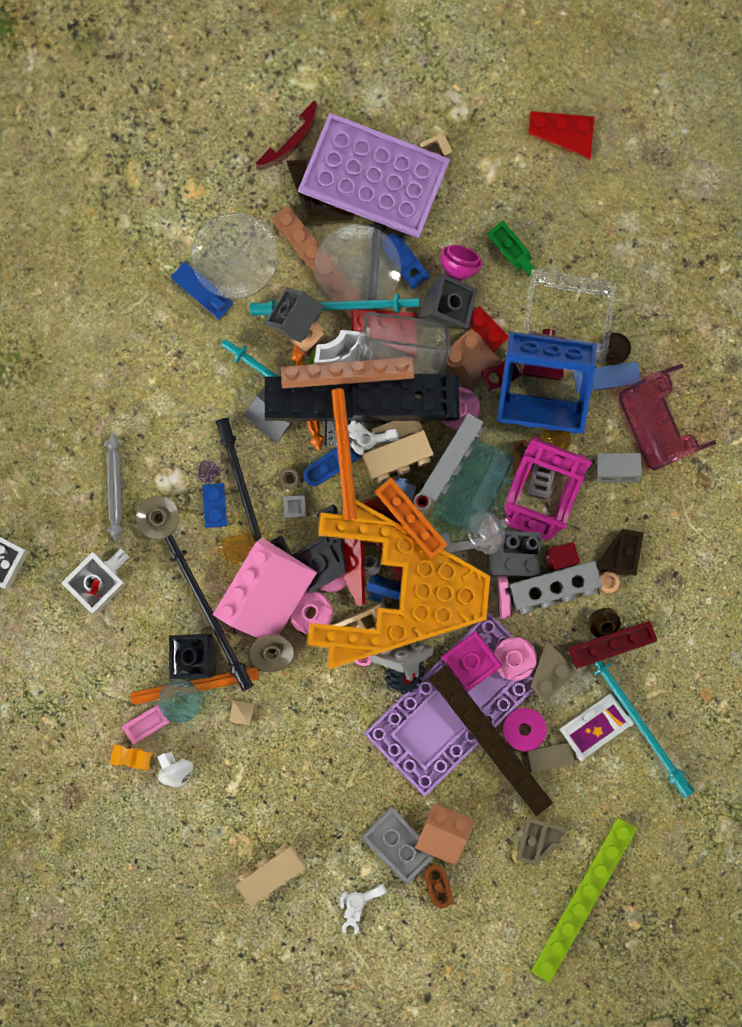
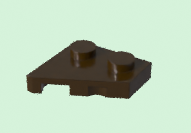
(623, 553)

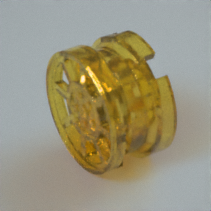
(556, 438)

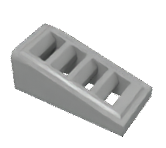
(536, 492)

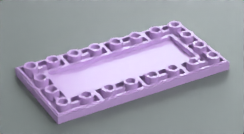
(423, 731)

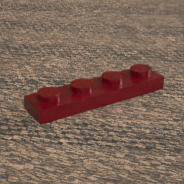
(613, 645)

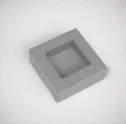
(294, 506)

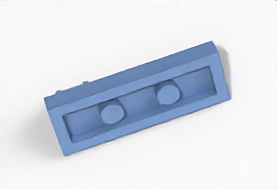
(611, 376)

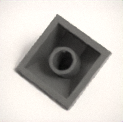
(449, 302)

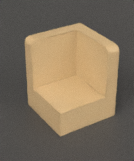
(438, 145)

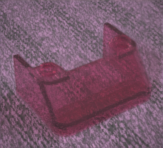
(653, 421)

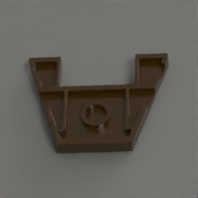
(316, 210)

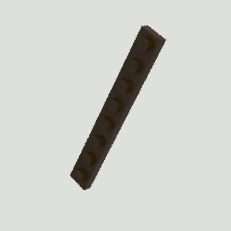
(490, 740)

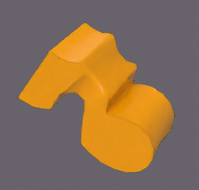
(131, 757)

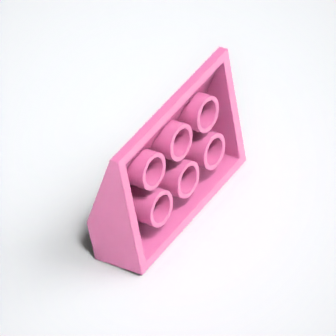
(264, 591)

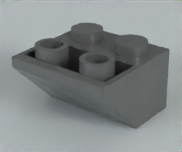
(518, 556)

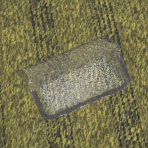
(400, 337)

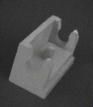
(618, 467)

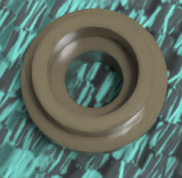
(282, 478)

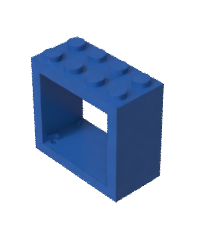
(541, 411)

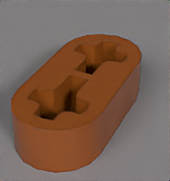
(517, 460)

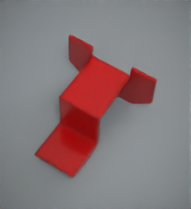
(95, 586)

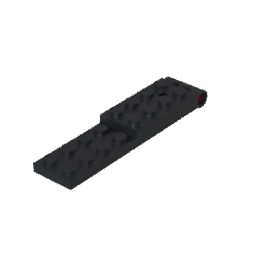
(367, 400)

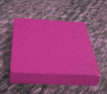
(471, 661)

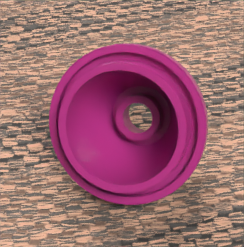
(460, 262)

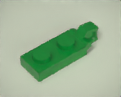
(511, 247)

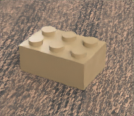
(398, 457)
(270, 874)

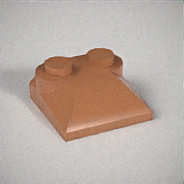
(470, 357)

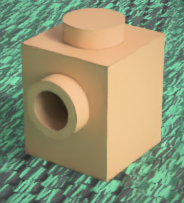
(314, 338)

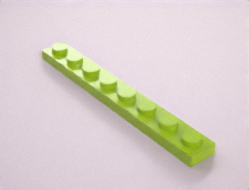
(583, 900)

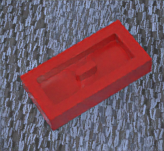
(488, 329)

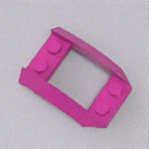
(555, 459)

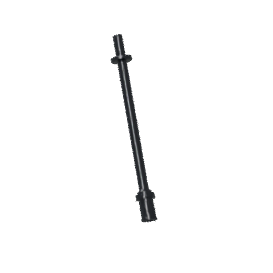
(228, 441)
(237, 668)

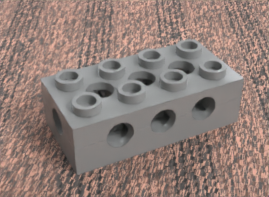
(586, 573)

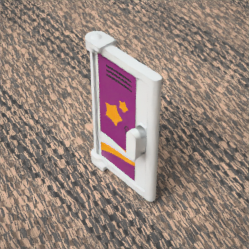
(601, 724)

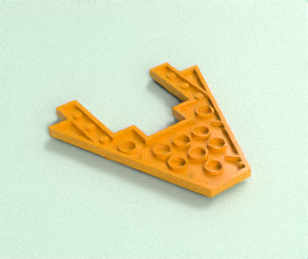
(434, 592)

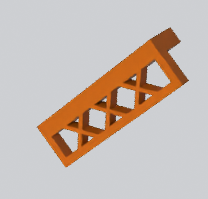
(411, 518)

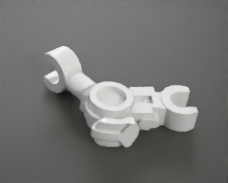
(366, 439)
(355, 904)

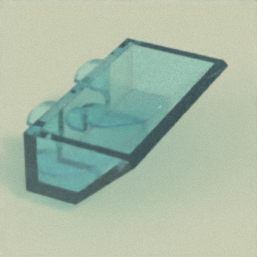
(474, 485)

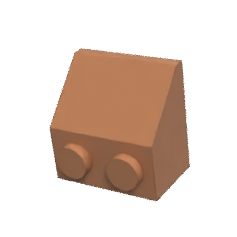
(444, 834)

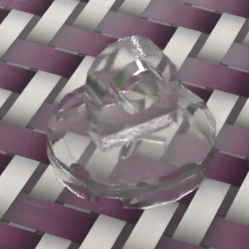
(487, 531)

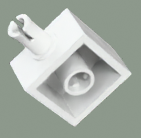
(95, 568)

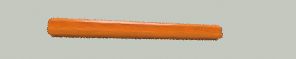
(344, 454)
(202, 684)

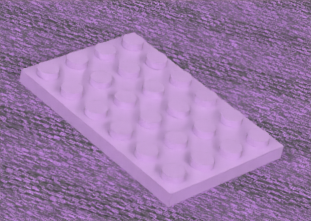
(374, 175)

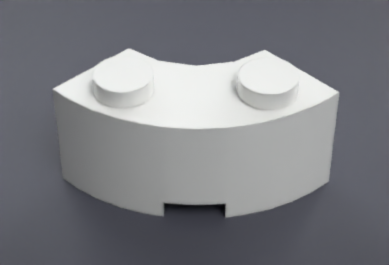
(340, 350)

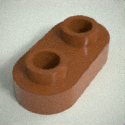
(438, 886)

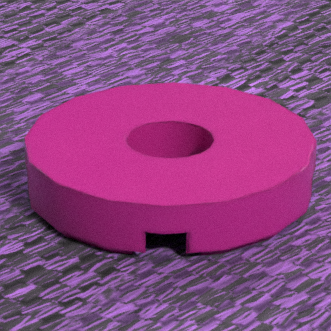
(528, 717)

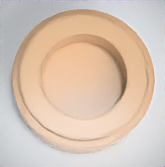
(609, 581)

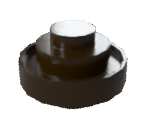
(618, 349)
(604, 622)

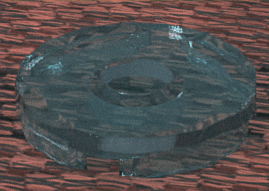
(183, 712)

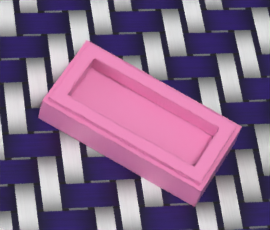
(145, 724)

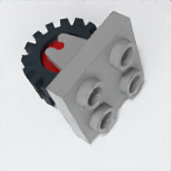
(404, 665)

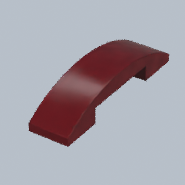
(271, 158)

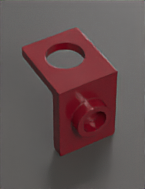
(499, 370)

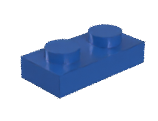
(214, 505)

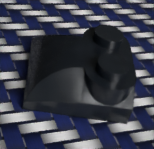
(192, 656)

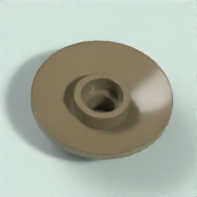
(146, 517)
(273, 659)

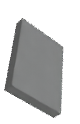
(395, 844)

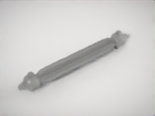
(114, 487)

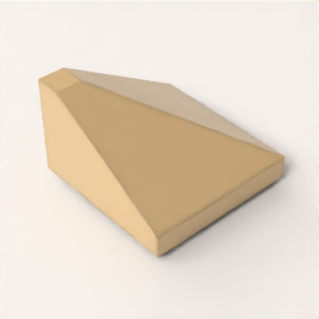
(241, 712)

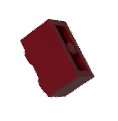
(561, 557)

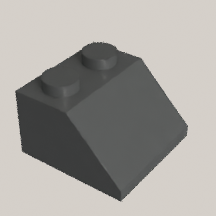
(294, 314)
(256, 415)

